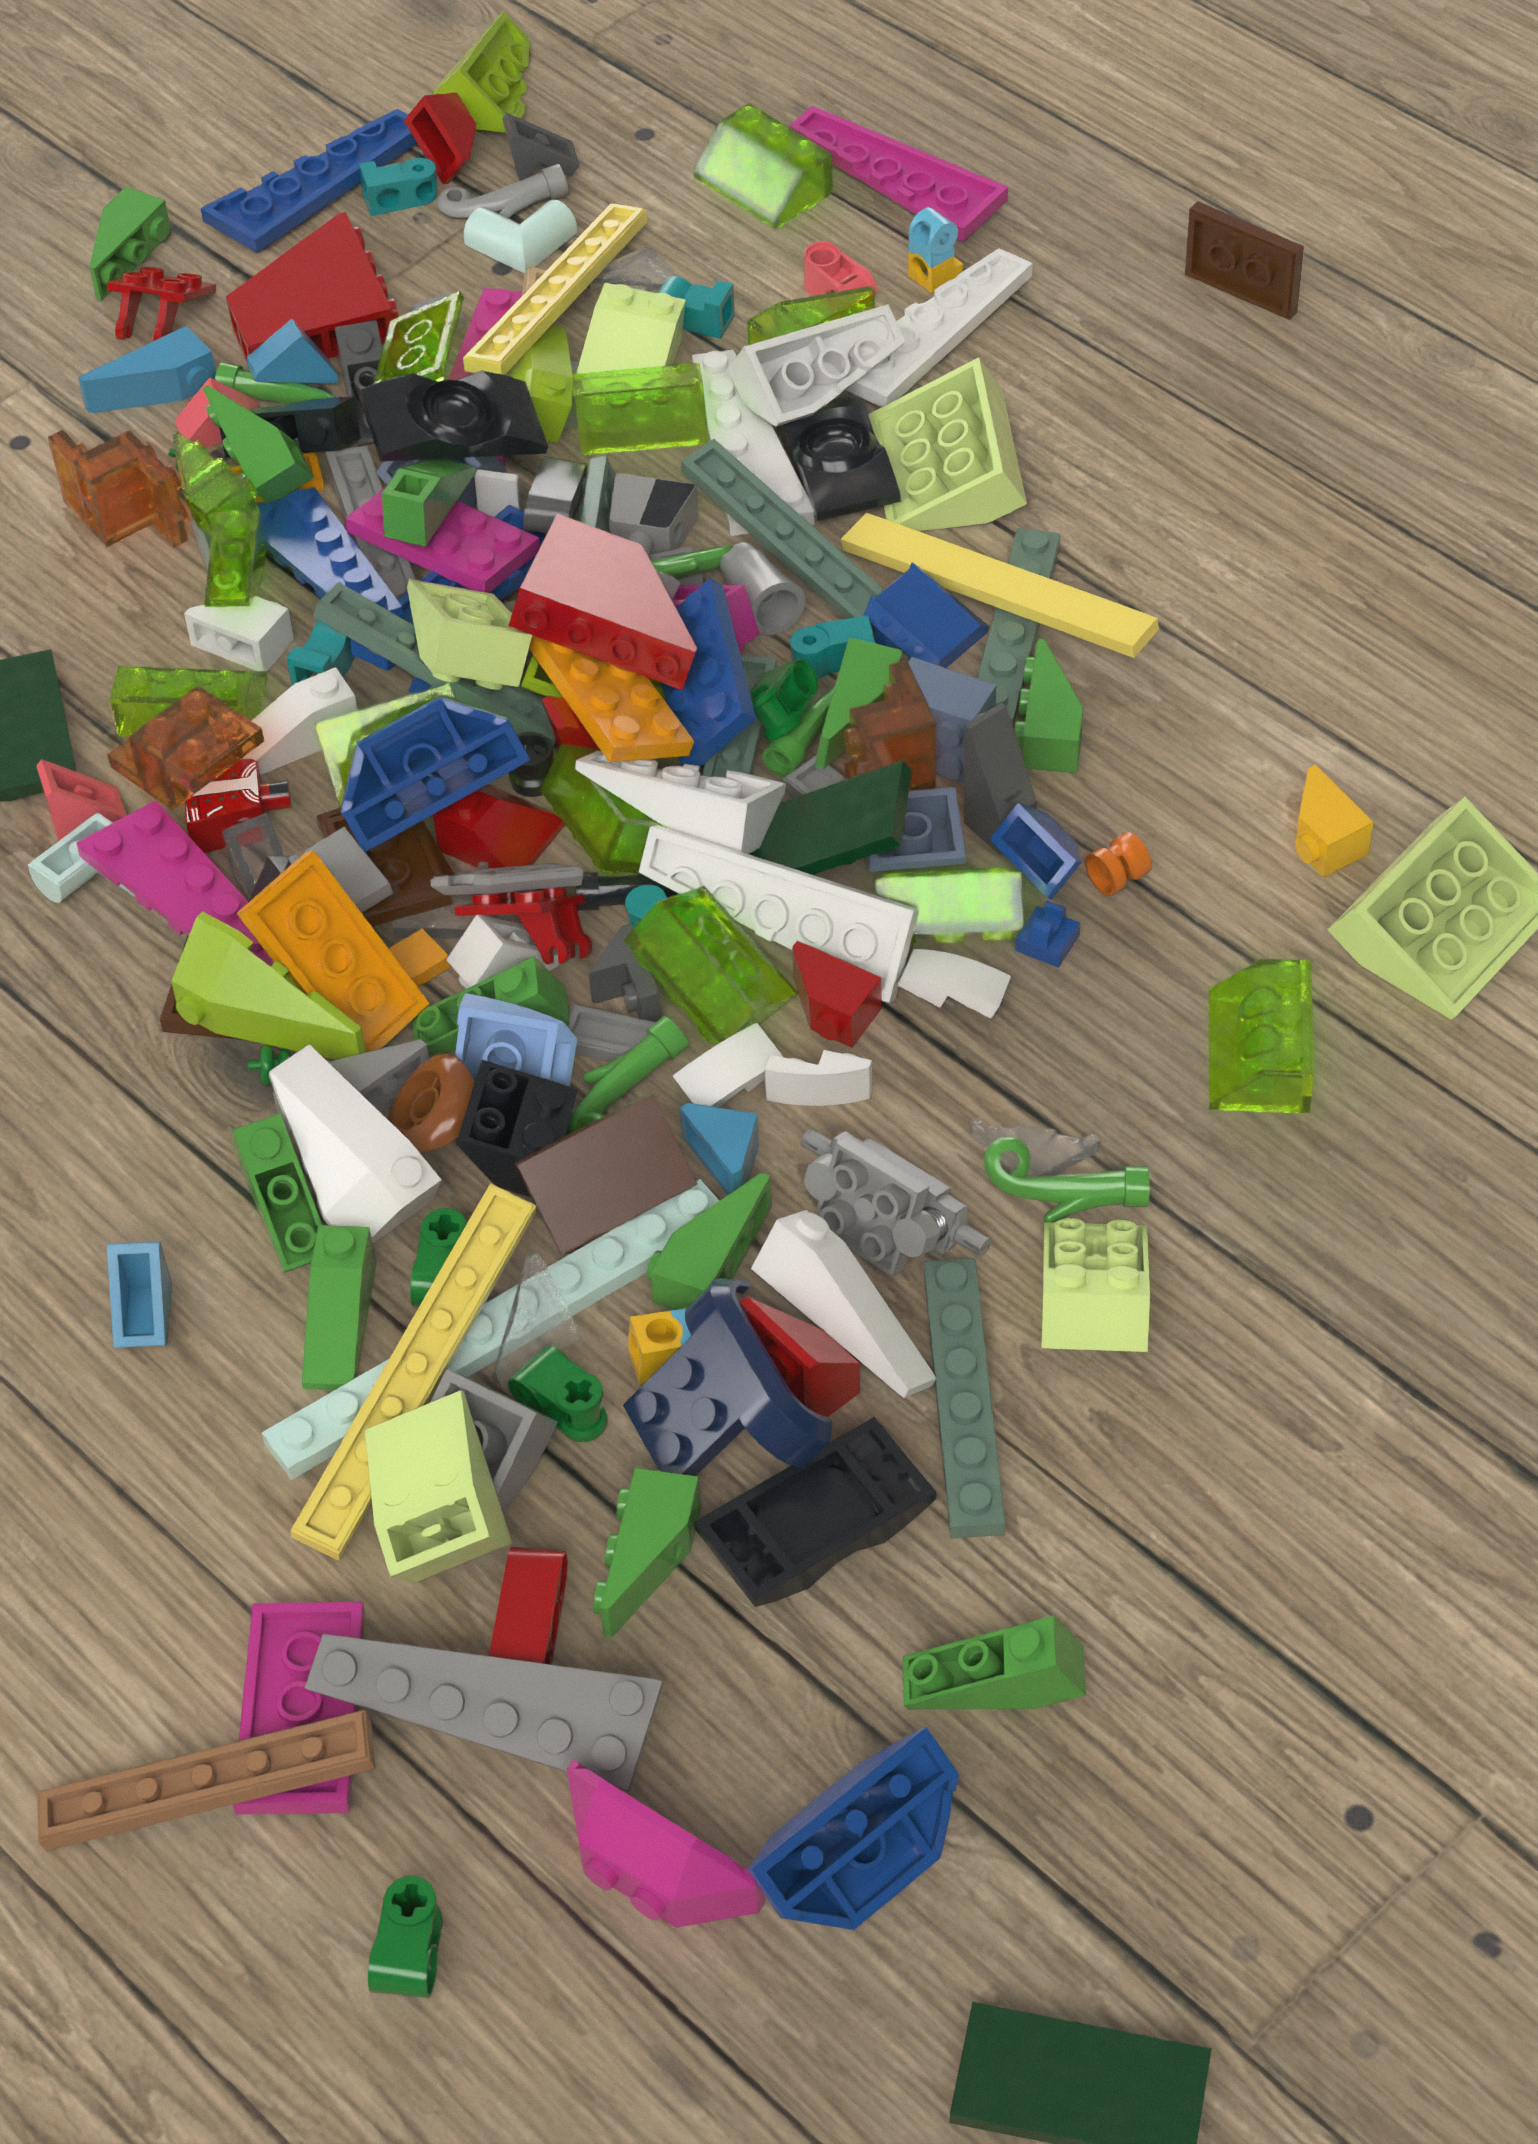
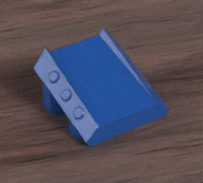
(923, 619)

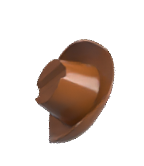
(433, 1102)

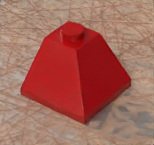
(495, 829)
(808, 1358)

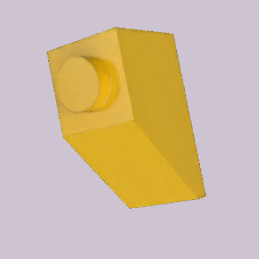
(1330, 826)

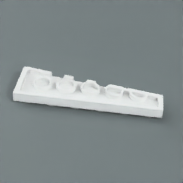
(942, 323)
(747, 436)
(788, 903)

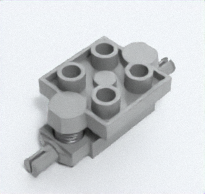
(884, 1202)

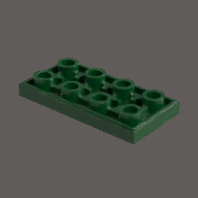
(30, 723)
(840, 821)
(1076, 2081)

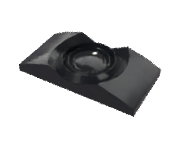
(452, 418)
(840, 459)
(812, 1517)

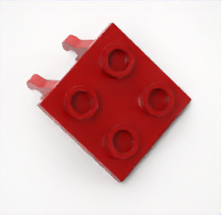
(152, 281)
(546, 915)

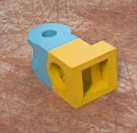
(932, 250)
(654, 1340)

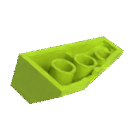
(491, 75)
(548, 379)
(246, 999)

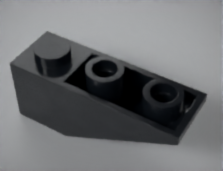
(314, 423)

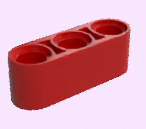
(530, 1605)

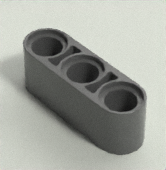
(554, 492)

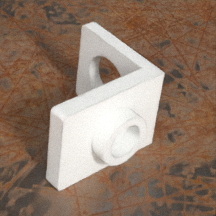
(496, 491)

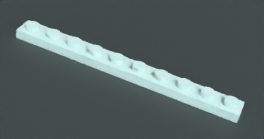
(581, 1280)

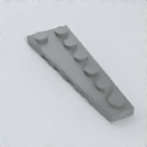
(497, 1702)

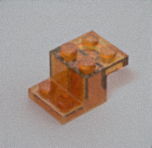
(119, 488)
(894, 731)
(185, 747)

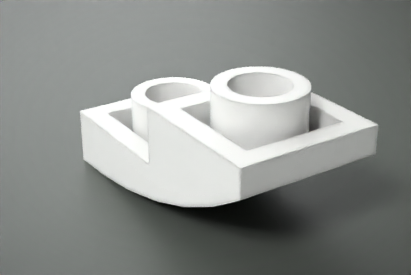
(941, 974)
(728, 1067)
(832, 1082)

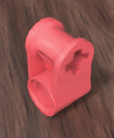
(832, 270)

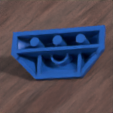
(425, 766)
(861, 1837)

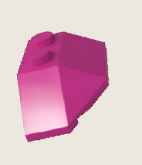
(654, 1859)

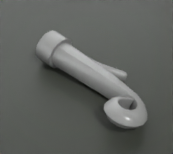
(507, 200)

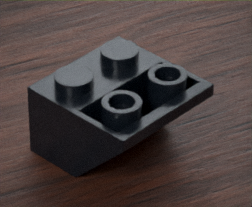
(510, 1119)

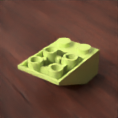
(1095, 1286)
(432, 1490)

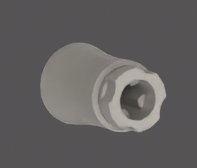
(772, 596)

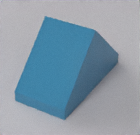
(291, 358)
(722, 1141)
(139, 1293)

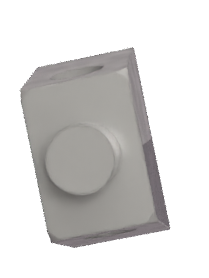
(653, 511)

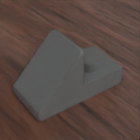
(536, 145)
(620, 975)

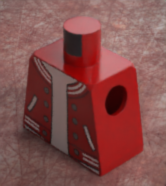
(230, 801)

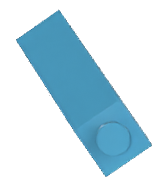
(150, 375)

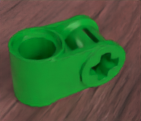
(783, 696)
(437, 1238)
(563, 1393)
(406, 1946)

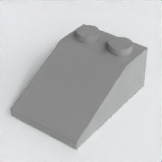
(507, 1430)

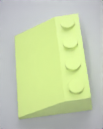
(951, 452)
(1444, 912)

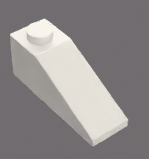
(290, 719)

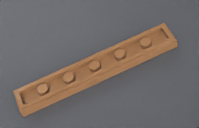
(205, 1780)

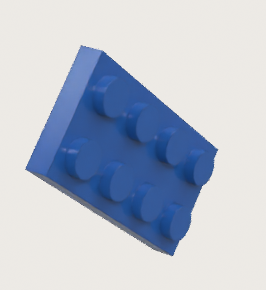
(716, 692)

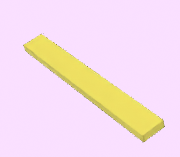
(555, 290)
(1003, 585)
(415, 1364)

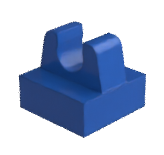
(1048, 934)

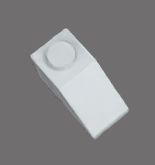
(242, 634)
(492, 947)

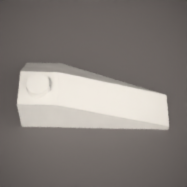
(812, 366)
(714, 809)
(352, 1153)
(832, 1289)

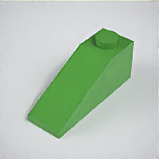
(858, 684)
(709, 1245)
(337, 1305)

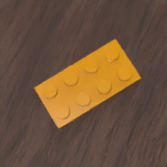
(614, 705)
(333, 950)

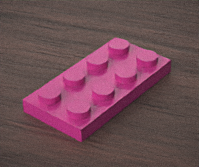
(464, 549)
(275, 1696)

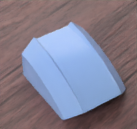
(514, 1039)

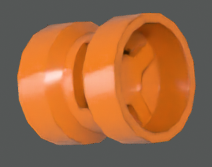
(1122, 861)

